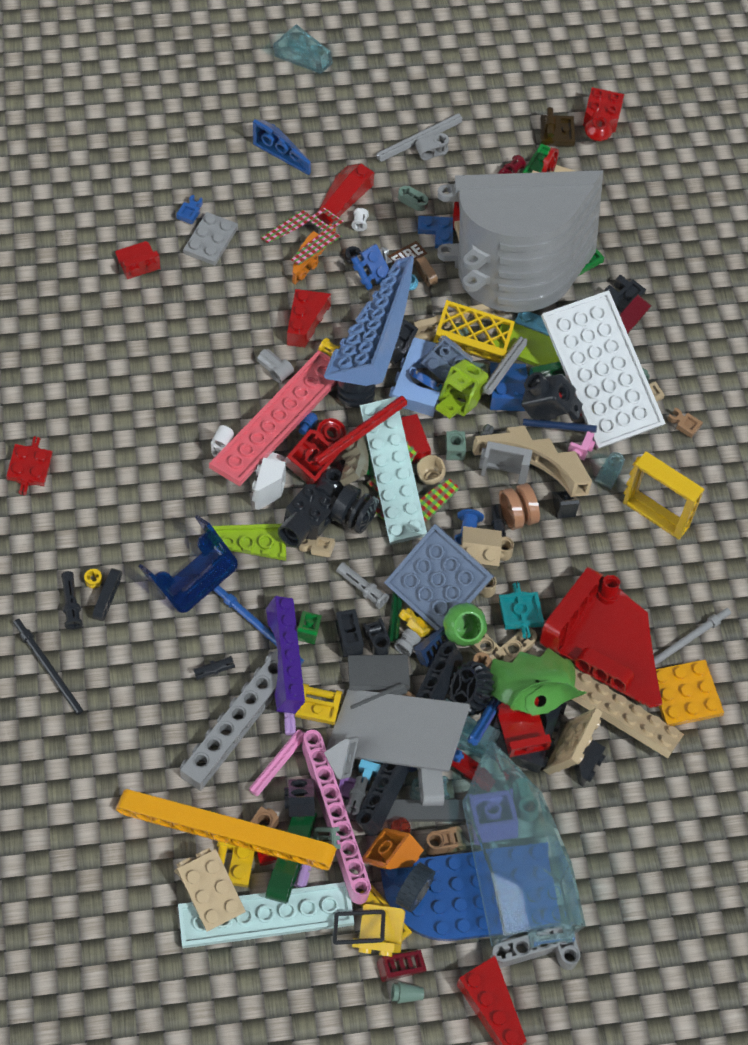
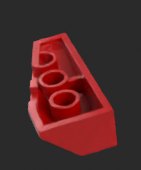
(346, 190)

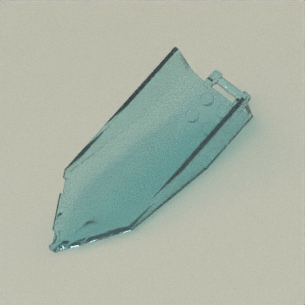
(519, 855)

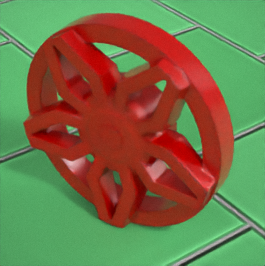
(550, 161)

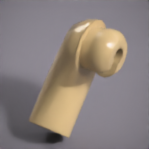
(428, 336)

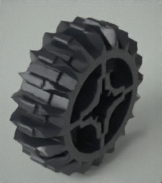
(472, 686)

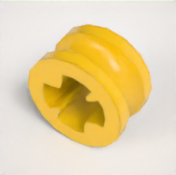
(93, 584)

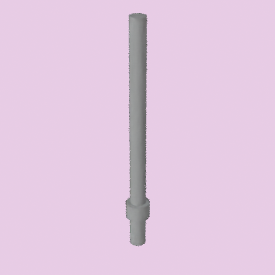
(711, 622)

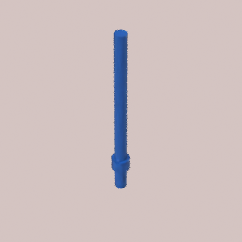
(231, 601)

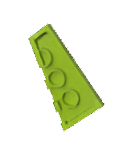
(253, 539)

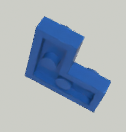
(439, 226)

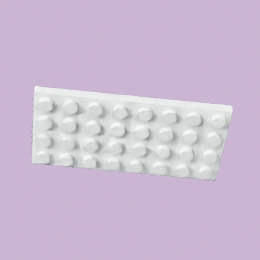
(603, 369)

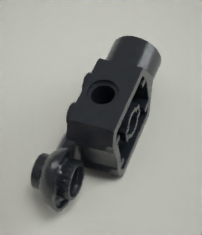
(311, 510)

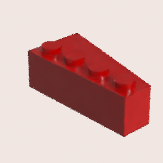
(492, 1003)

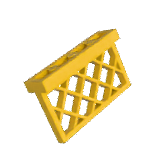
(473, 346)

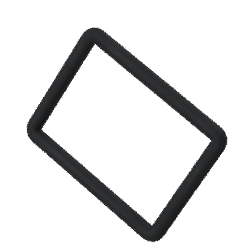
(359, 941)

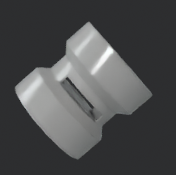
(407, 642)

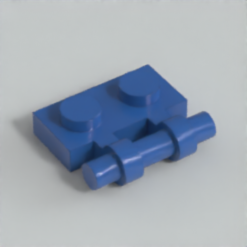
(375, 263)

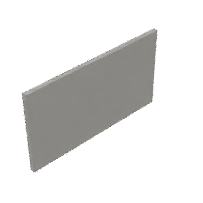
(401, 729)

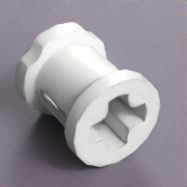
(359, 219)

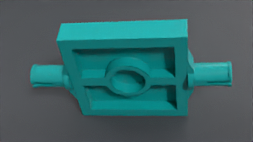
(521, 610)

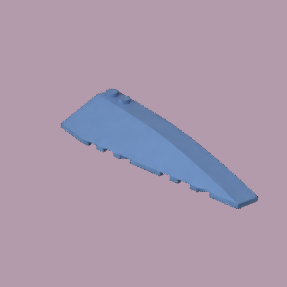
(371, 341)

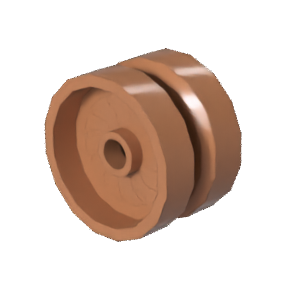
(519, 506)

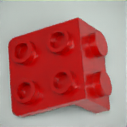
(138, 259)

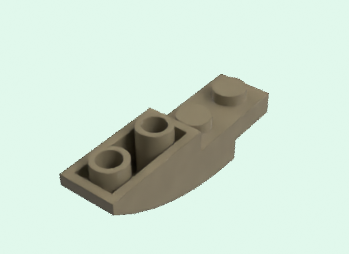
(355, 461)

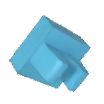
(368, 769)

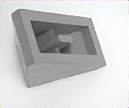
(342, 757)

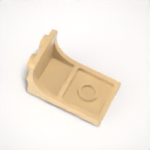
(210, 888)

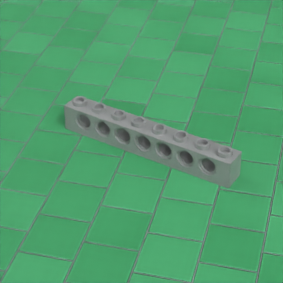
(200, 776)

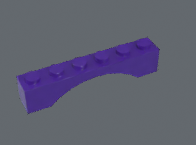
(289, 686)

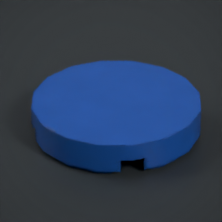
(426, 380)

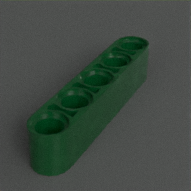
(286, 871)

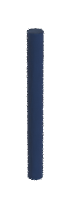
(560, 425)

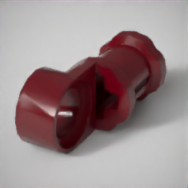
(514, 165)

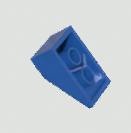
(510, 390)

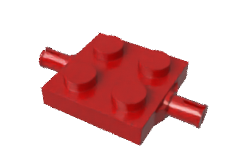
(29, 465)

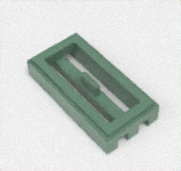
(332, 836)

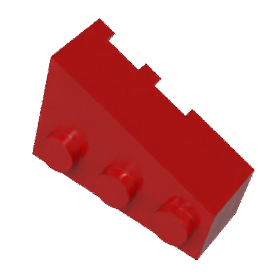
(305, 315)

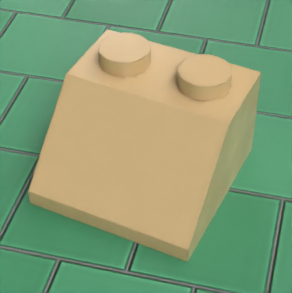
(483, 545)

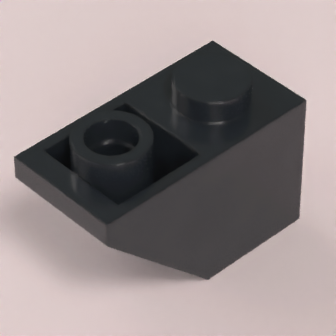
(592, 756)

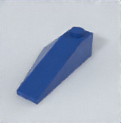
(276, 143)

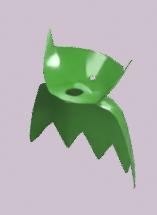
(517, 685)

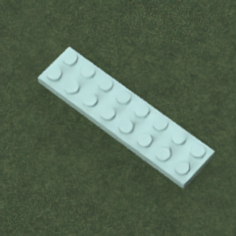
(394, 475)
(306, 911)

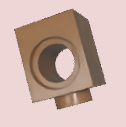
(266, 815)

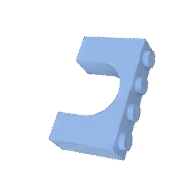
(418, 398)

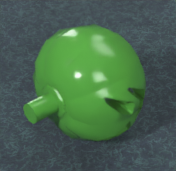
(465, 624)

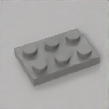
(210, 238)

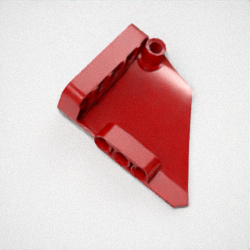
(605, 636)

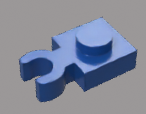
(189, 212)

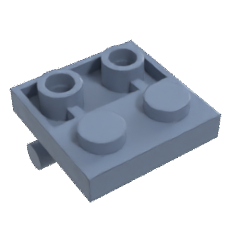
(444, 356)

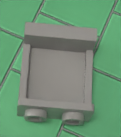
(506, 459)

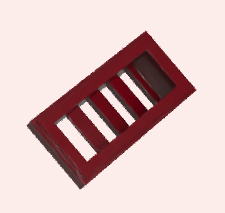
(388, 970)

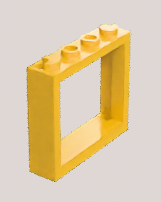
(651, 509)

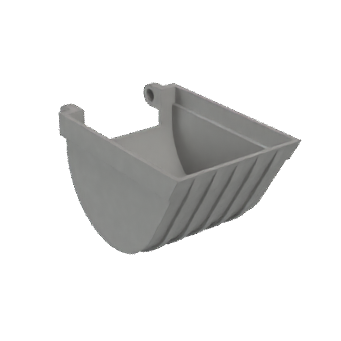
(523, 235)

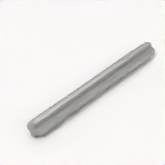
(410, 141)

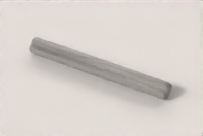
(504, 365)

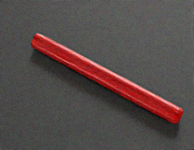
(360, 431)

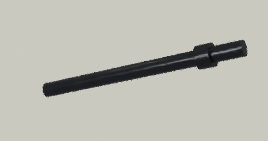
(27, 637)

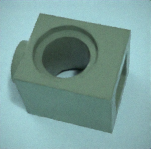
(455, 452)

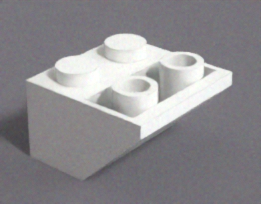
(269, 482)

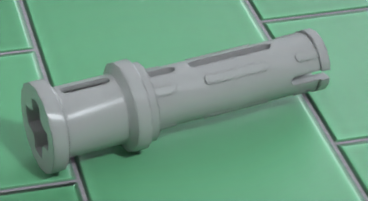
(369, 589)

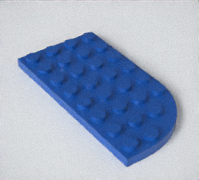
(452, 903)

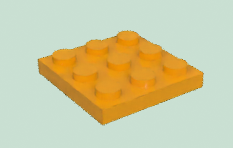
(688, 693)

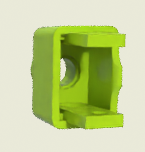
(461, 385)

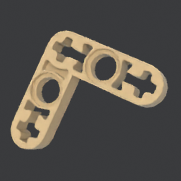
(503, 652)

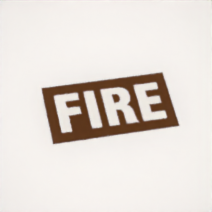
(413, 249)

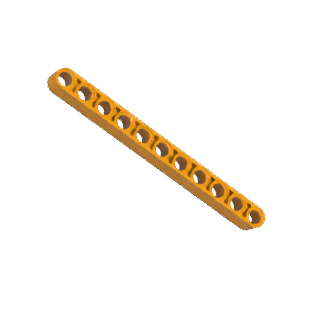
(226, 829)

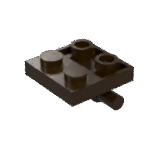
(557, 129)

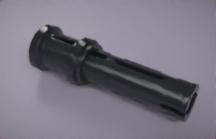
(71, 606)

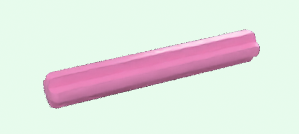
(277, 763)

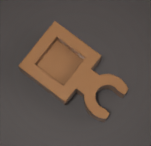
(686, 424)

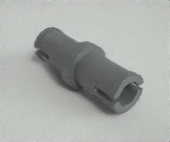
(357, 795)

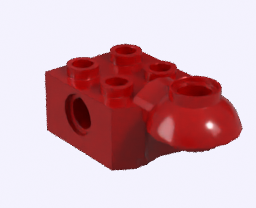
(602, 113)
(302, 457)

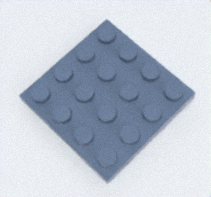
(438, 577)

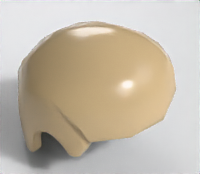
(431, 469)

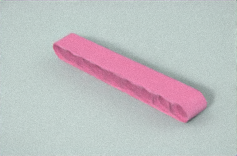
(337, 806)

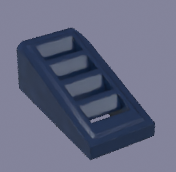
(421, 649)

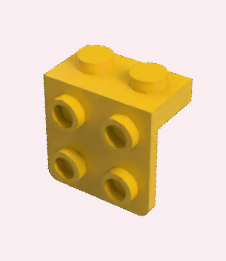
(371, 929)

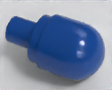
(308, 423)

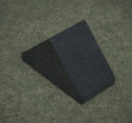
(564, 504)

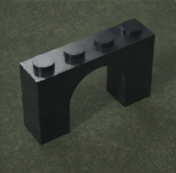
(536, 760)

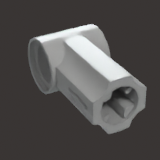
(278, 368)

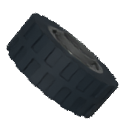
(415, 887)

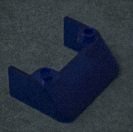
(200, 575)

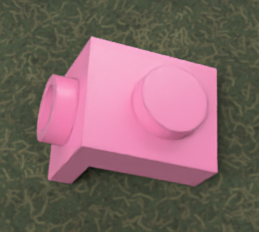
(587, 445)

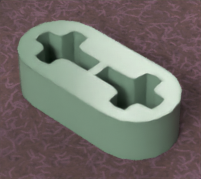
(413, 197)

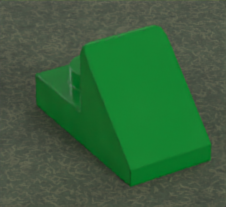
(308, 627)

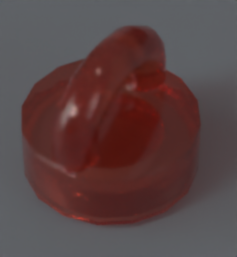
(401, 824)

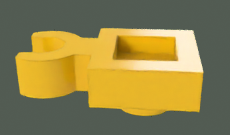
(415, 623)

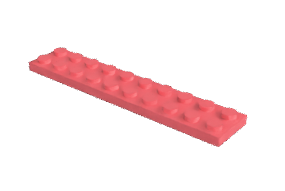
(274, 421)

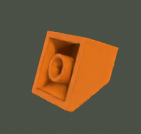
(393, 850)

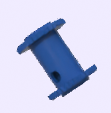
(470, 519)

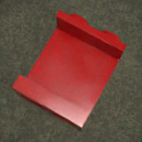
(522, 731)

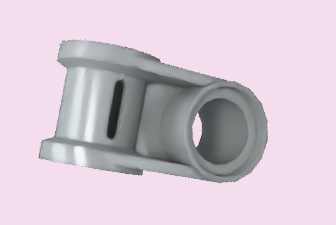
(431, 146)

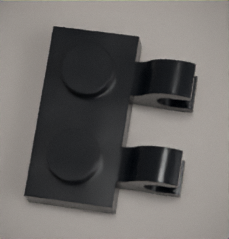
(627, 294)

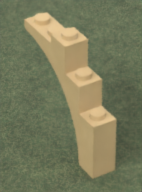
(563, 466)

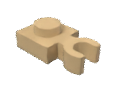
(321, 546)

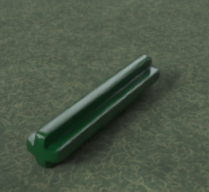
(394, 622)

